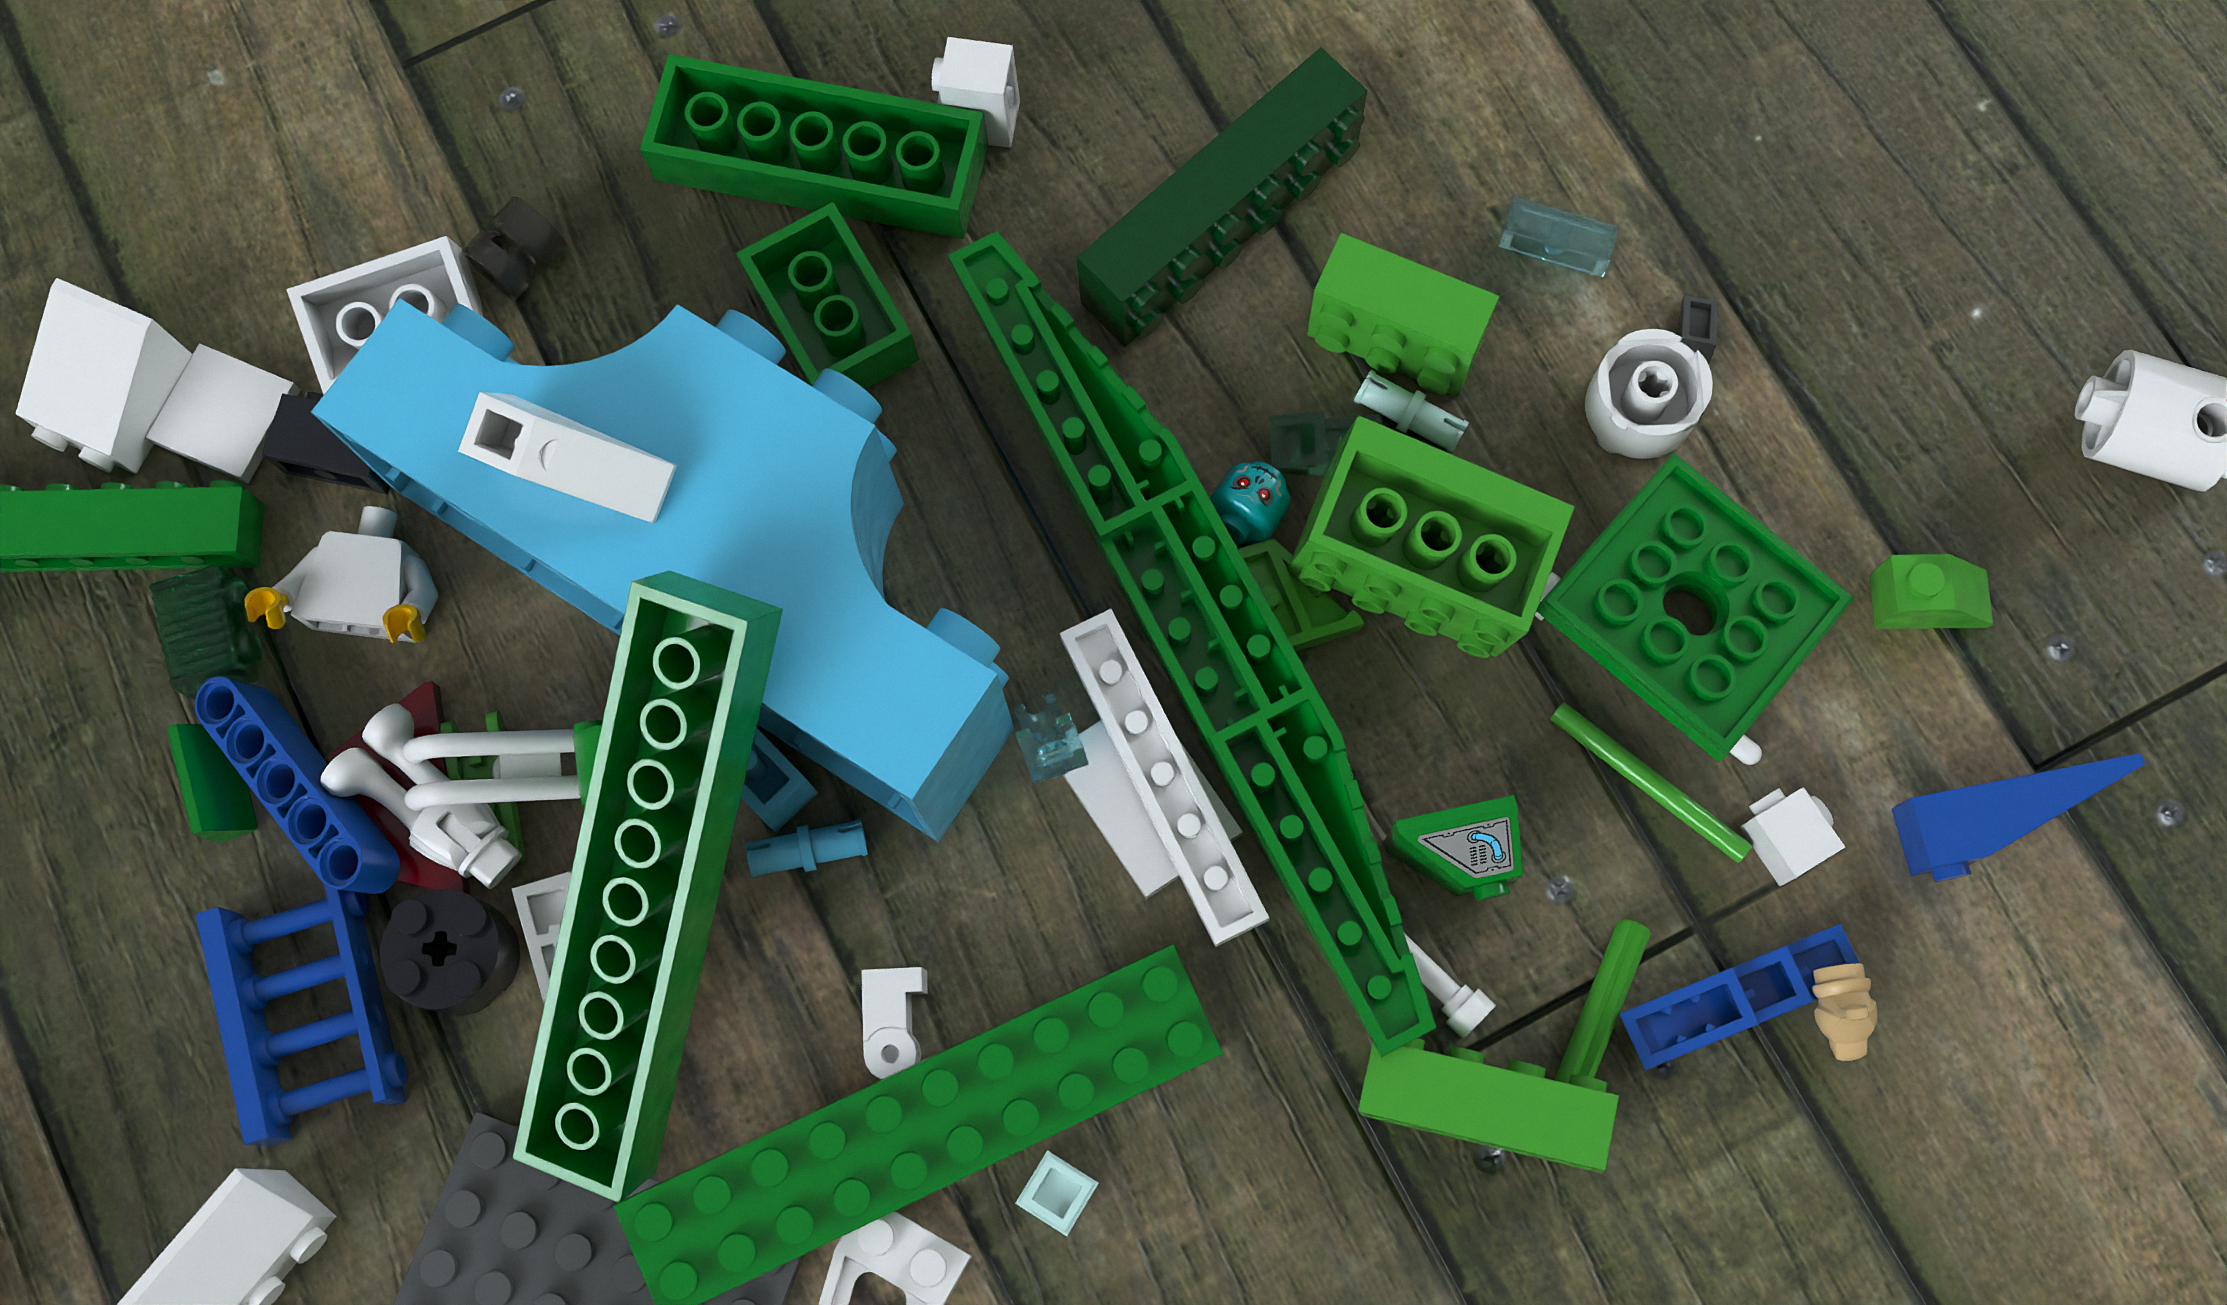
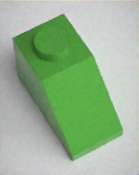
(1930, 593)

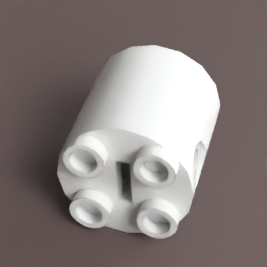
(2157, 420)

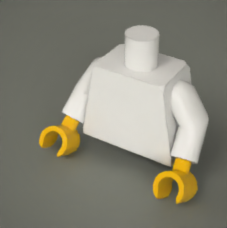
(354, 585)

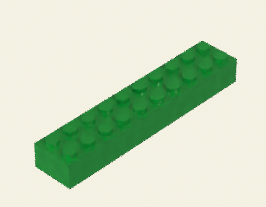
(645, 880)

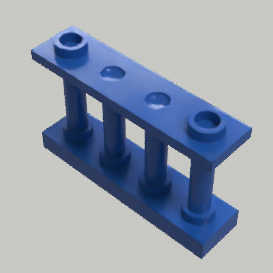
(255, 1051)

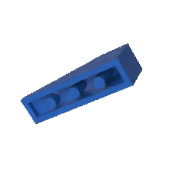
(1970, 823)

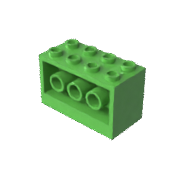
(1430, 539)

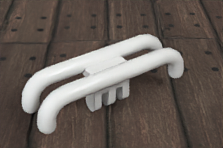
(524, 771)

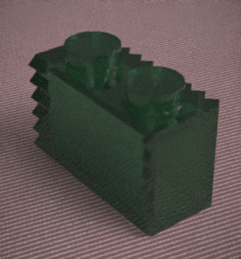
(205, 629)

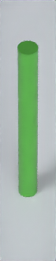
(1651, 782)

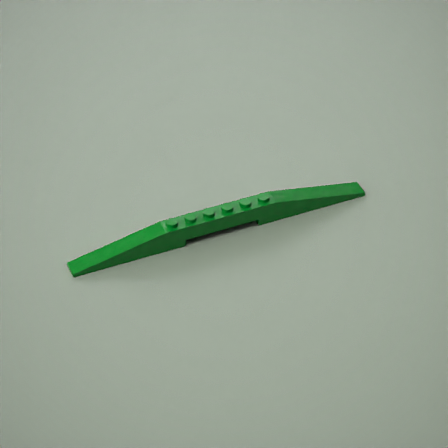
(1209, 636)

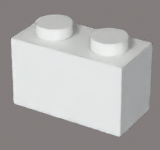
(983, 80)

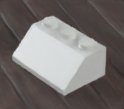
(347, 306)
(237, 1244)

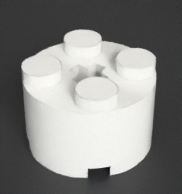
(1675, 395)

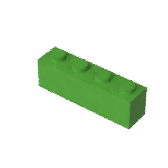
(1491, 1104)

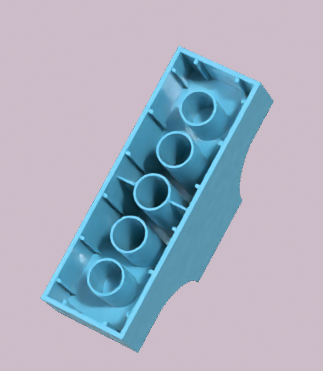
(770, 498)

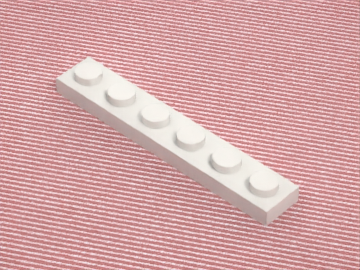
(1164, 778)

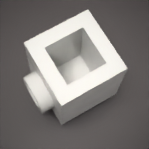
(1791, 833)

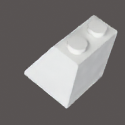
(98, 378)

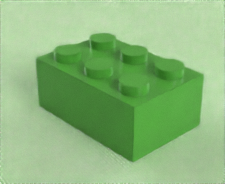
(1399, 315)

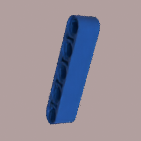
(285, 776)

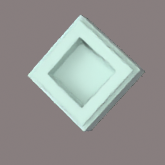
(1057, 1193)

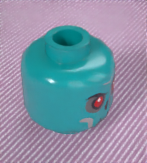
(1251, 501)

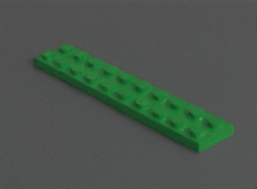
(916, 1131)

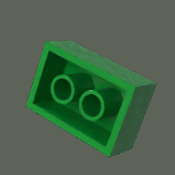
(828, 300)

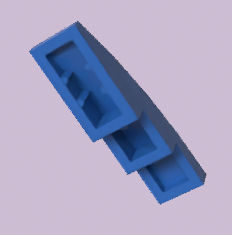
(1734, 998)

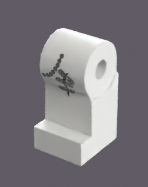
(888, 1018)

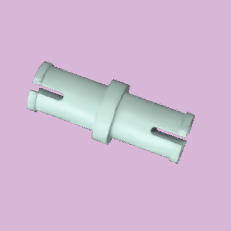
(1411, 411)

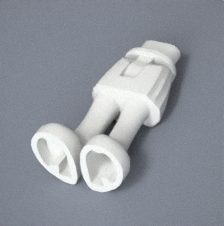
(453, 834)

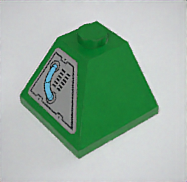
(1463, 847)

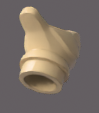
(1845, 1009)

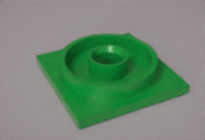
(1760, 593)

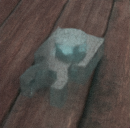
(1049, 741)

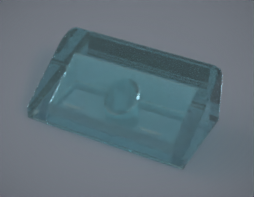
(1559, 236)

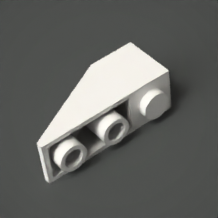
(565, 455)

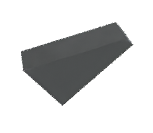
(1699, 325)

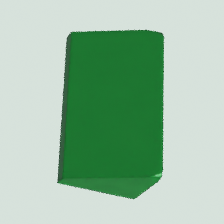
(211, 787)

